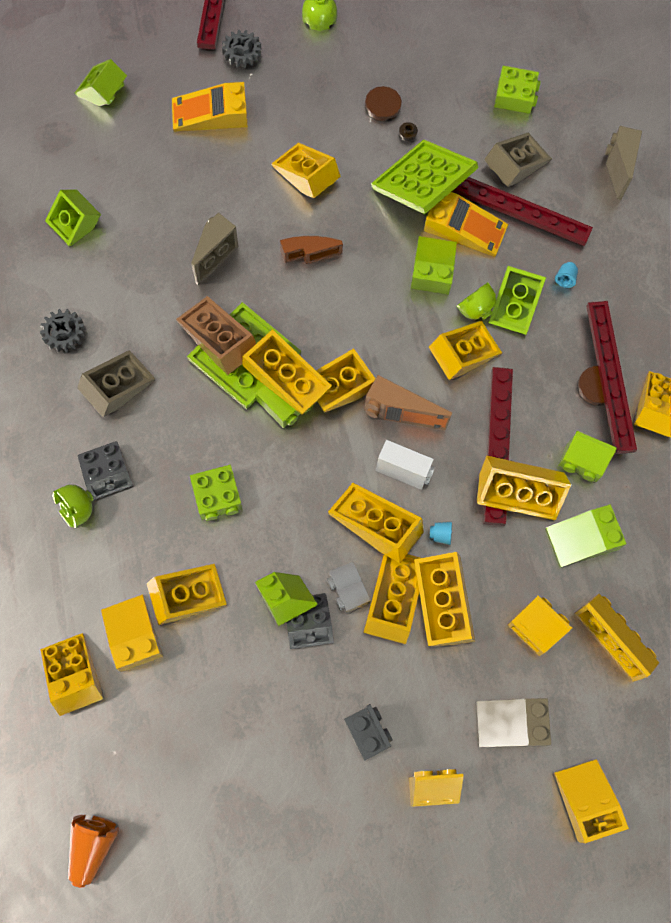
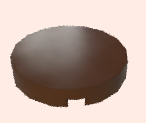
(383, 103)
(590, 386)

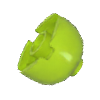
(319, 14)
(478, 303)
(74, 504)

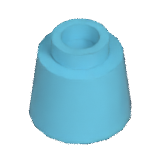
(567, 275)
(441, 532)

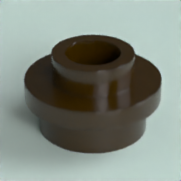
(408, 135)

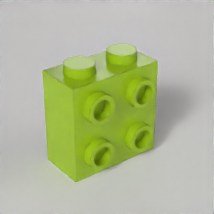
(517, 89)
(277, 407)
(216, 493)

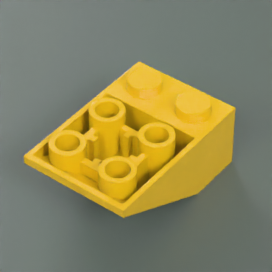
(655, 405)
(540, 625)
(70, 675)
(436, 789)
(590, 802)

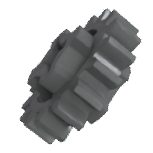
(241, 48)
(61, 337)

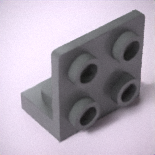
(104, 470)
(312, 626)
(368, 732)

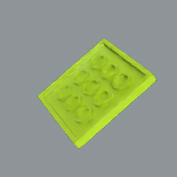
(424, 176)
(239, 383)

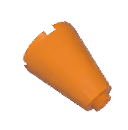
(89, 847)

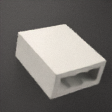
(405, 465)

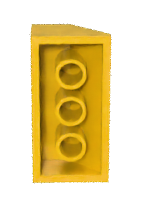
(522, 488)
(444, 600)
(618, 638)

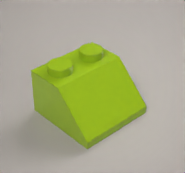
(102, 83)
(72, 216)
(586, 456)
(285, 596)

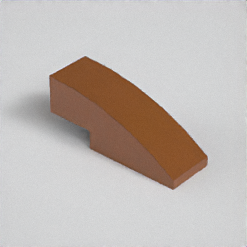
(310, 248)

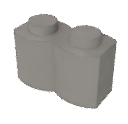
(348, 587)

